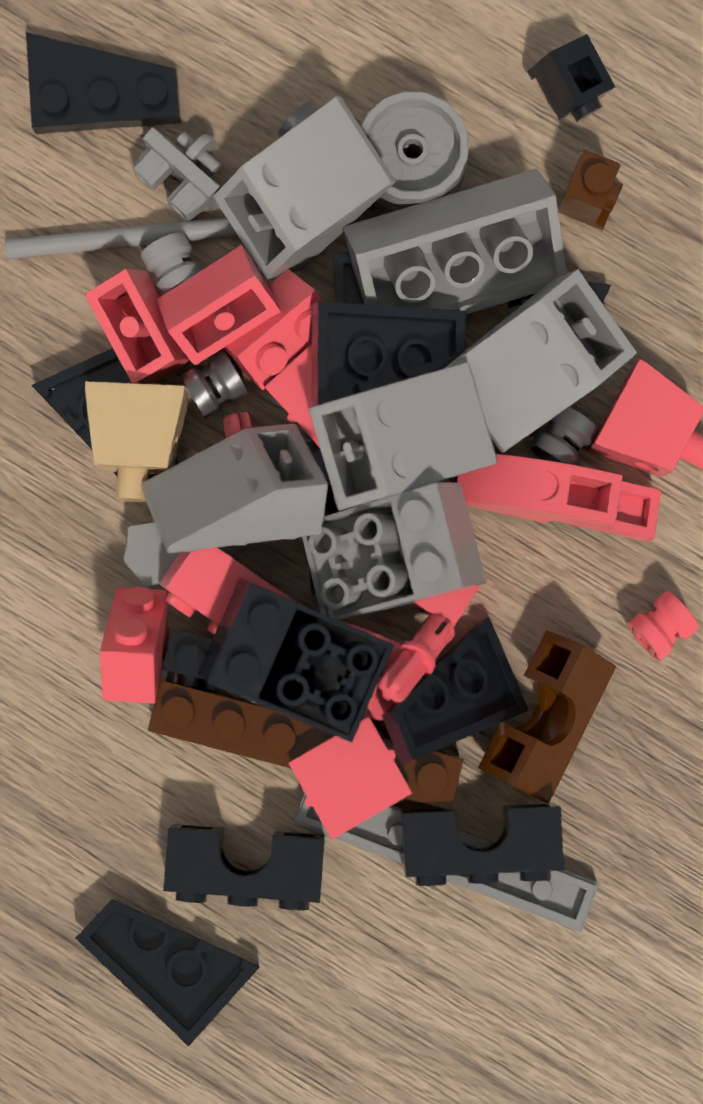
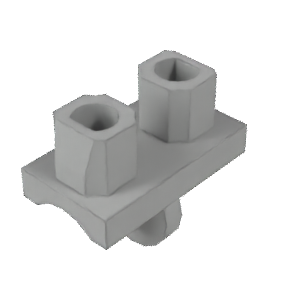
(163, 159)

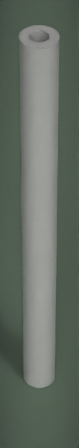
(115, 238)

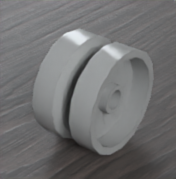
(421, 128)

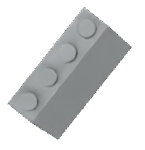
(462, 247)

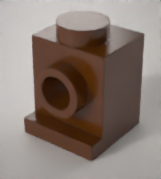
(591, 190)

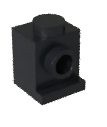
(573, 79)
(185, 658)

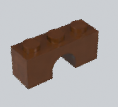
(569, 689)

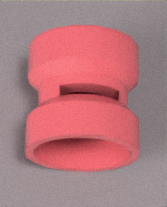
(659, 628)

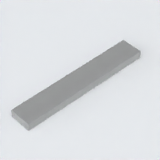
(561, 900)

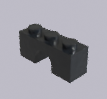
(527, 846)
(199, 868)

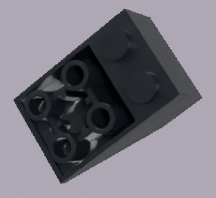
(295, 660)

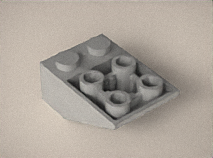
(304, 190)
(544, 358)
(403, 436)
(240, 492)
(394, 552)

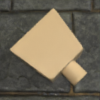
(135, 431)

